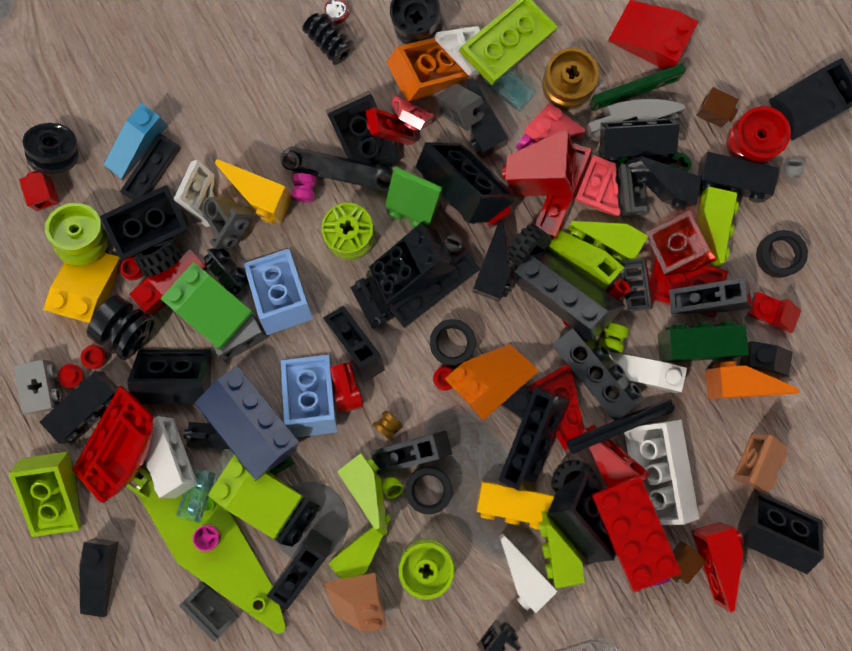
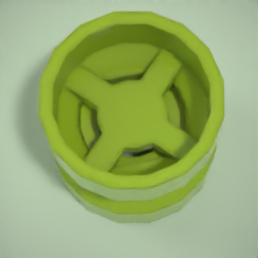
(614, 338)

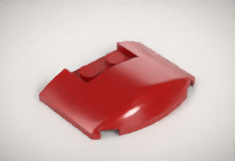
(116, 447)

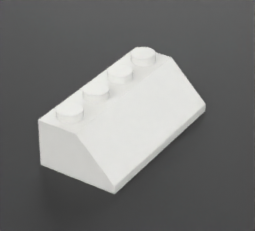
(664, 454)

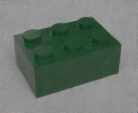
(703, 342)

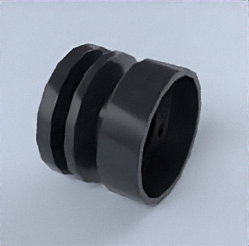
(406, 12)
(120, 327)

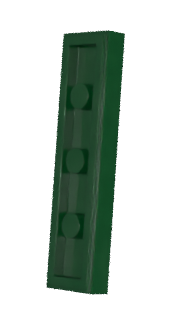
(636, 87)

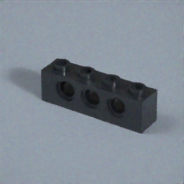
(599, 384)
(533, 439)

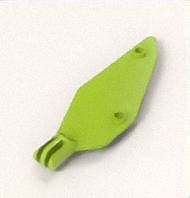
(228, 567)

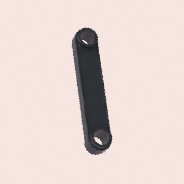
(337, 168)

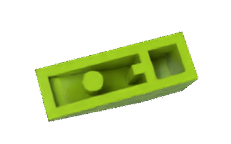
(367, 489)
(358, 555)

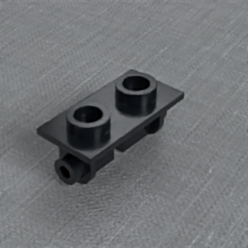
(220, 261)
(371, 302)
(203, 436)

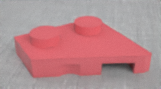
(412, 115)
(551, 121)
(600, 187)

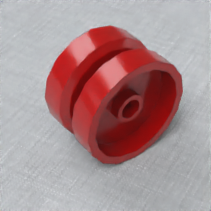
(759, 135)

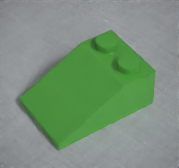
(412, 199)
(206, 305)

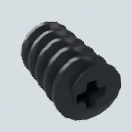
(327, 37)

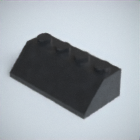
(464, 181)
(568, 293)

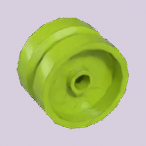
(76, 234)
(426, 583)

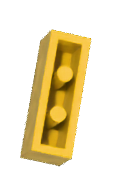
(512, 504)

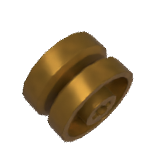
(570, 78)

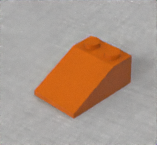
(424, 69)
(491, 379)
(732, 381)

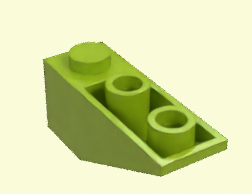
(715, 219)
(615, 238)
(586, 258)
(564, 561)

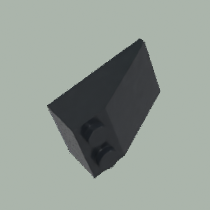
(351, 127)

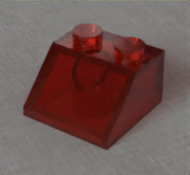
(681, 245)

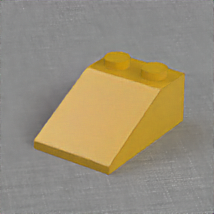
(265, 196)
(82, 289)

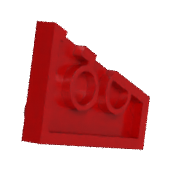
(562, 383)

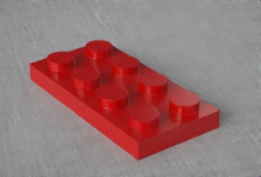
(636, 533)

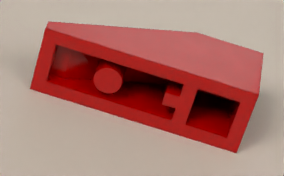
(150, 291)
(614, 462)

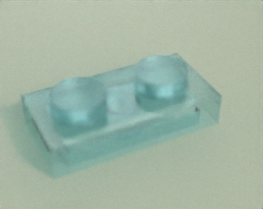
(512, 90)
(195, 500)

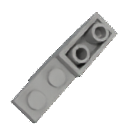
(636, 110)

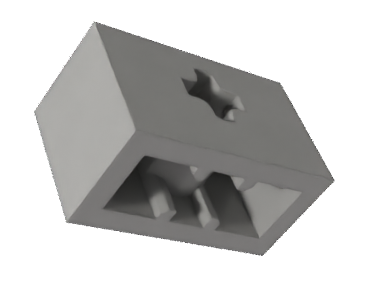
(28, 379)

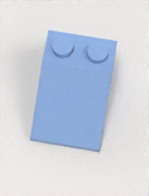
(277, 291)
(308, 396)

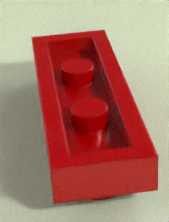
(389, 127)

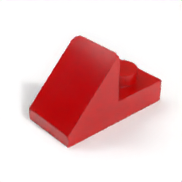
(772, 311)

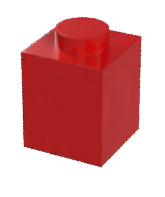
(38, 190)

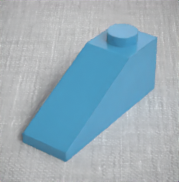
(134, 140)

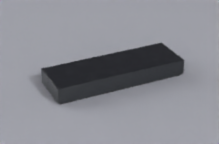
(150, 168)

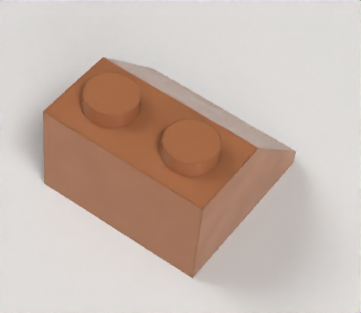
(761, 462)
(358, 602)

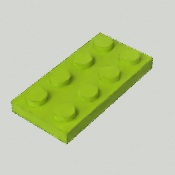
(508, 39)

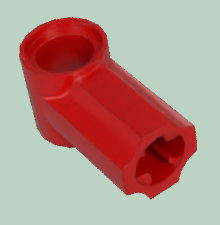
(347, 392)

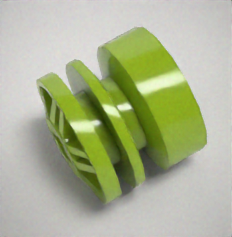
(355, 243)

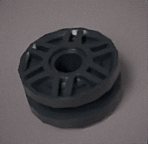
(50, 148)

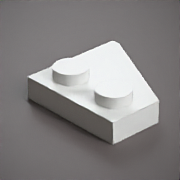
(453, 40)
(194, 189)

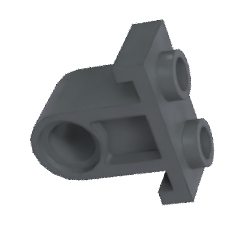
(226, 220)

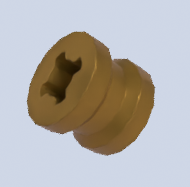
(387, 425)

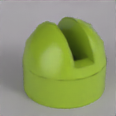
(392, 487)

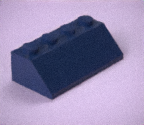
(247, 423)

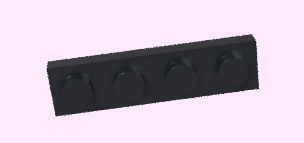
(417, 304)

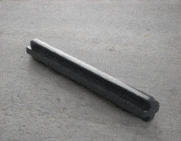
(620, 426)

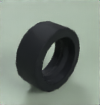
(795, 241)
(455, 324)
(434, 508)

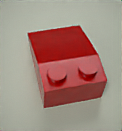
(653, 33)
(722, 550)

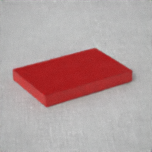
(663, 283)

